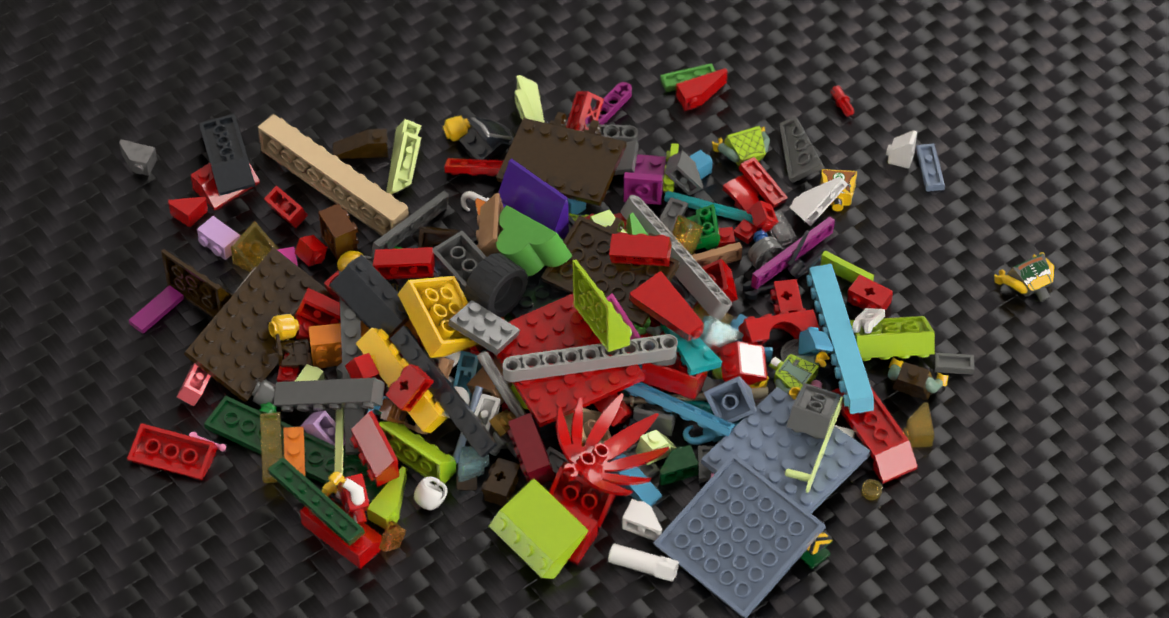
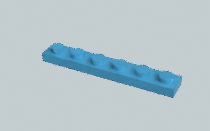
(684, 409)

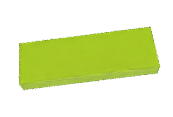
(843, 268)

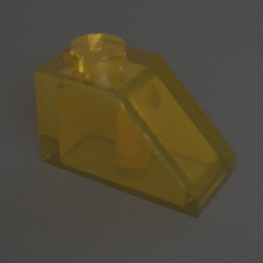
(920, 428)

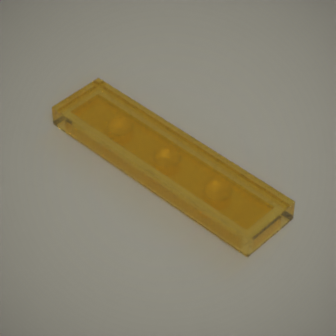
(270, 443)

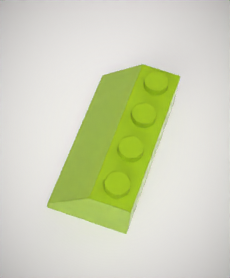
(418, 453)

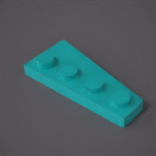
(695, 354)

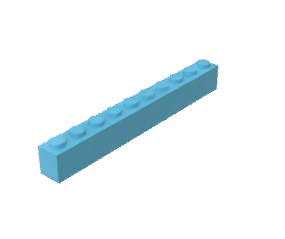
(838, 328)

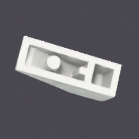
(816, 200)

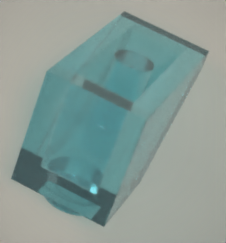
(718, 333)
(471, 464)

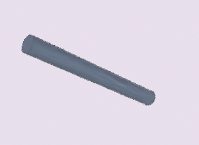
(462, 439)

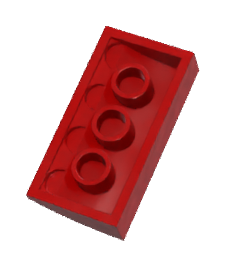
(172, 451)

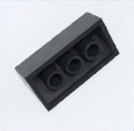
(370, 296)

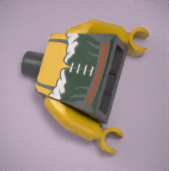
(1029, 277)

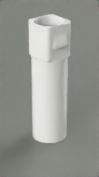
(644, 562)

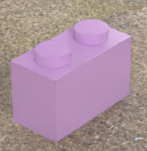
(217, 237)

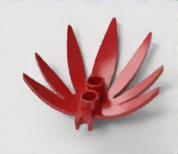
(593, 458)

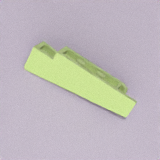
(528, 99)
(403, 156)

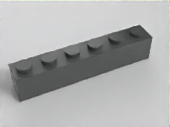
(329, 394)

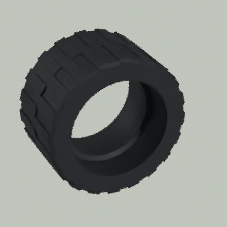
(496, 284)

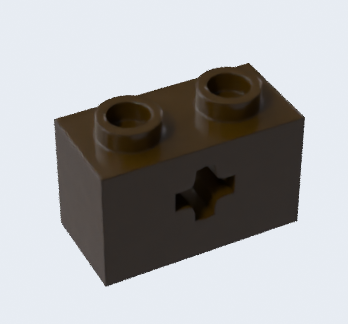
(501, 482)

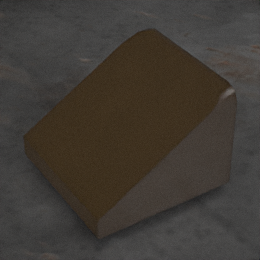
(470, 484)

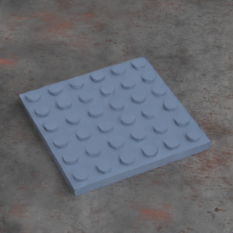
(772, 448)
(739, 535)

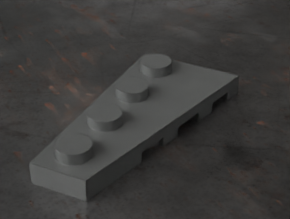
(798, 150)

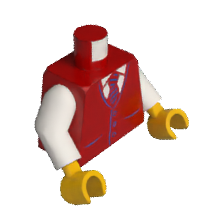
(351, 492)

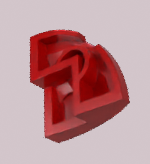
(742, 192)

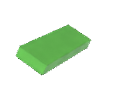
(671, 79)

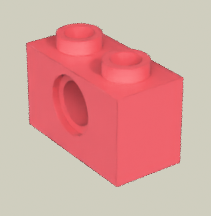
(193, 385)

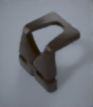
(297, 351)

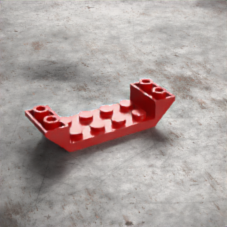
(884, 438)

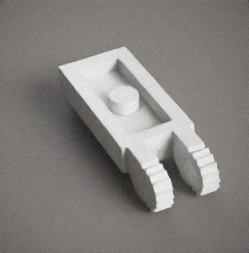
(868, 319)

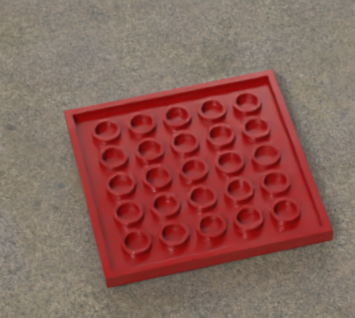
(557, 328)

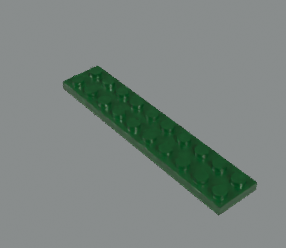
(243, 426)

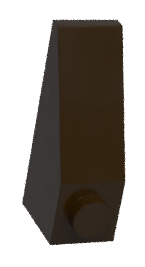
(366, 144)

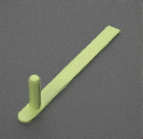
(339, 436)
(810, 477)

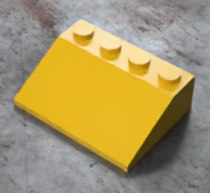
(430, 307)

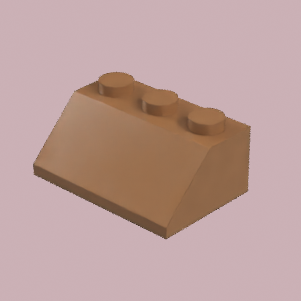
(489, 225)

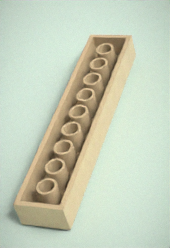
(330, 176)

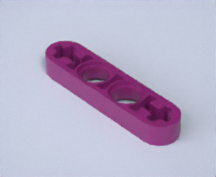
(614, 94)

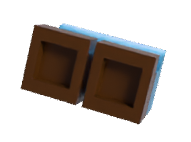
(390, 411)

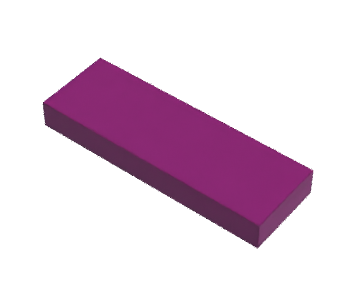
(156, 309)

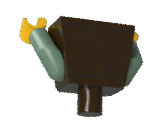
(914, 379)

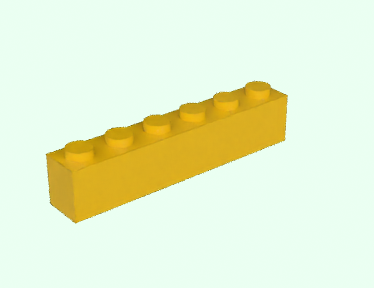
(427, 412)

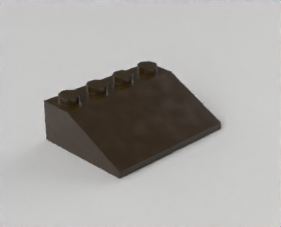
(193, 285)

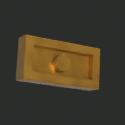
(500, 421)

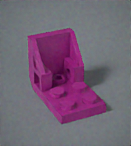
(646, 180)

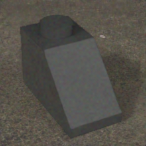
(684, 172)

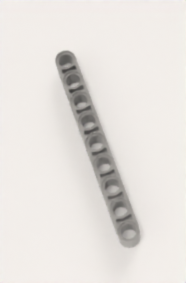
(689, 272)
(580, 359)

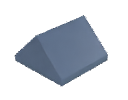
(731, 400)

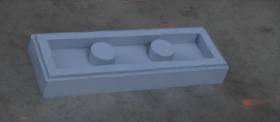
(930, 167)

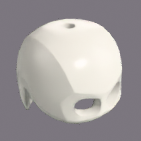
(430, 495)

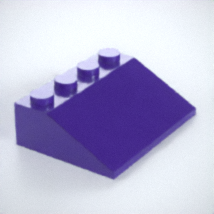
(534, 198)

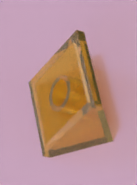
(687, 233)
(251, 247)

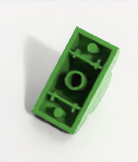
(529, 242)

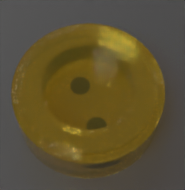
(871, 489)

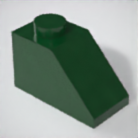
(679, 465)

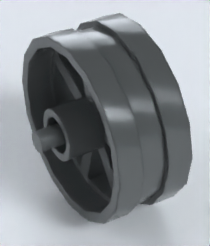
(764, 251)

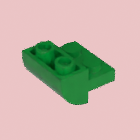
(710, 235)

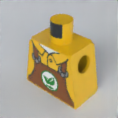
(846, 195)

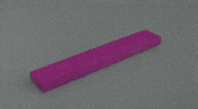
(779, 262)

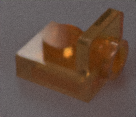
(392, 537)

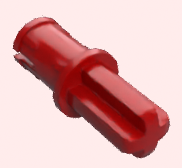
(842, 101)

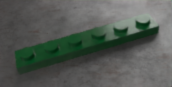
(316, 501)

